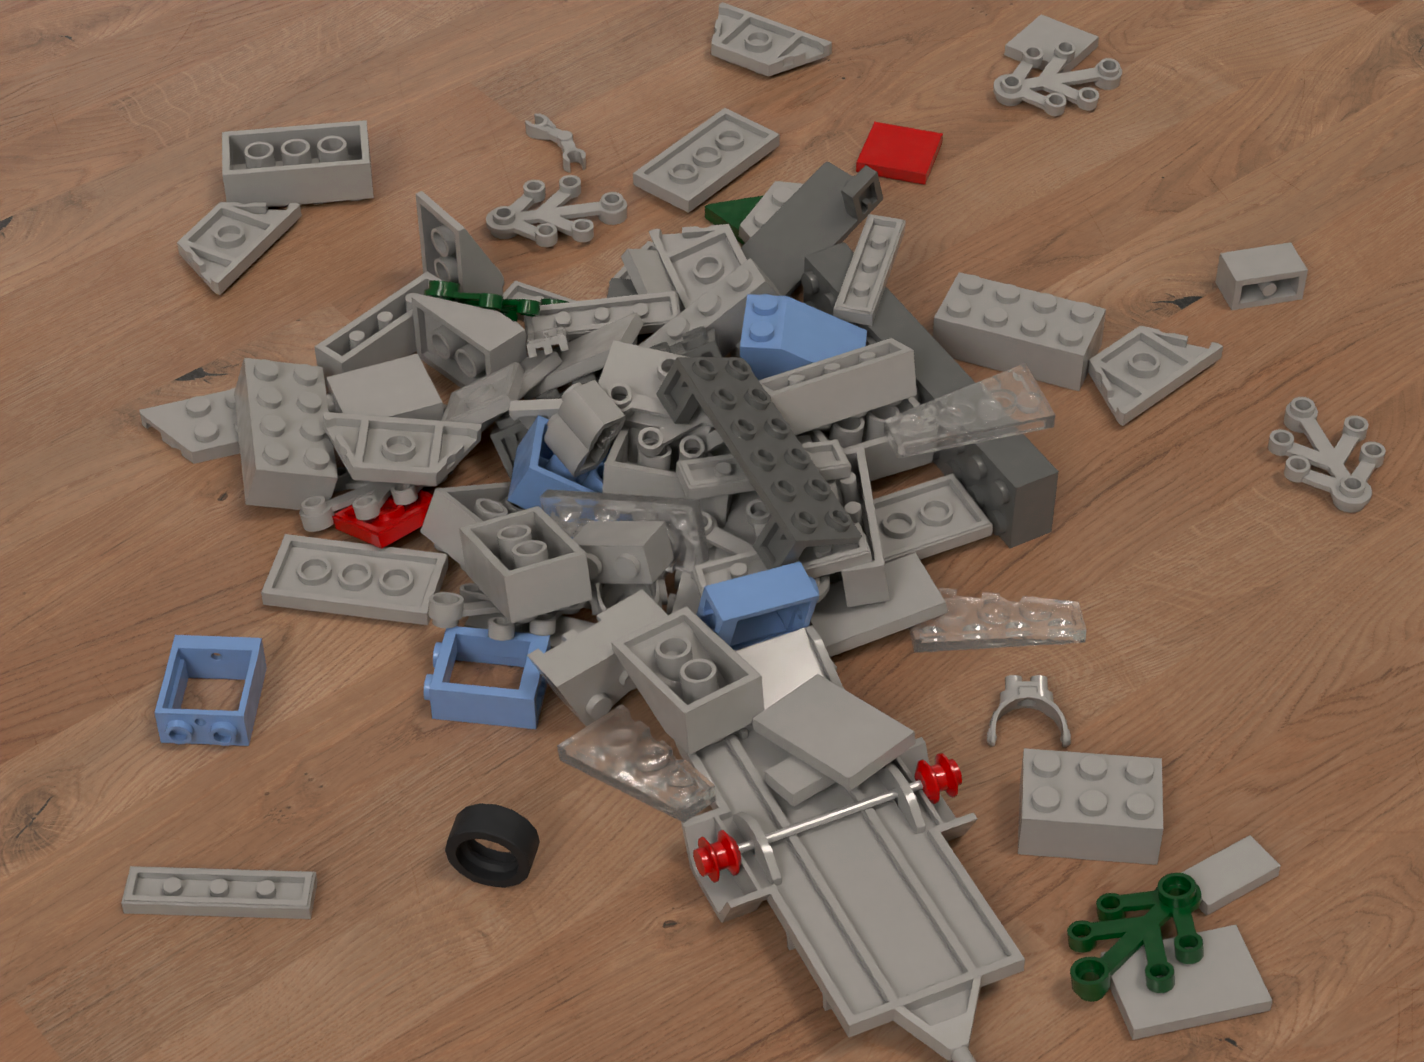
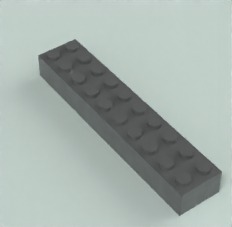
(1002, 475)

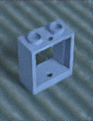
(759, 605)
(195, 658)
(483, 703)

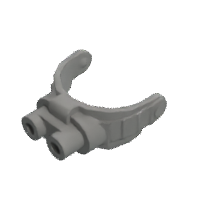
(1032, 695)

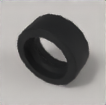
(499, 826)

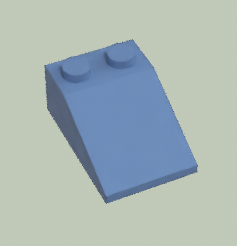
(790, 334)
(540, 469)

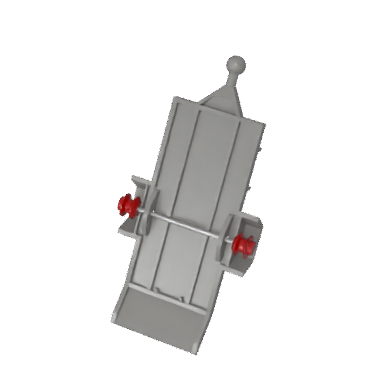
(851, 874)

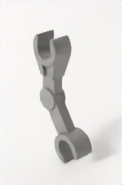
(546, 130)

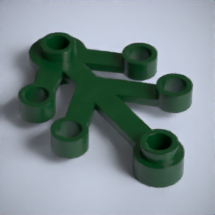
(509, 307)
(1173, 897)

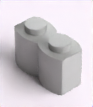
(584, 427)

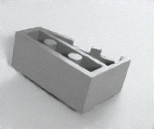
(584, 666)

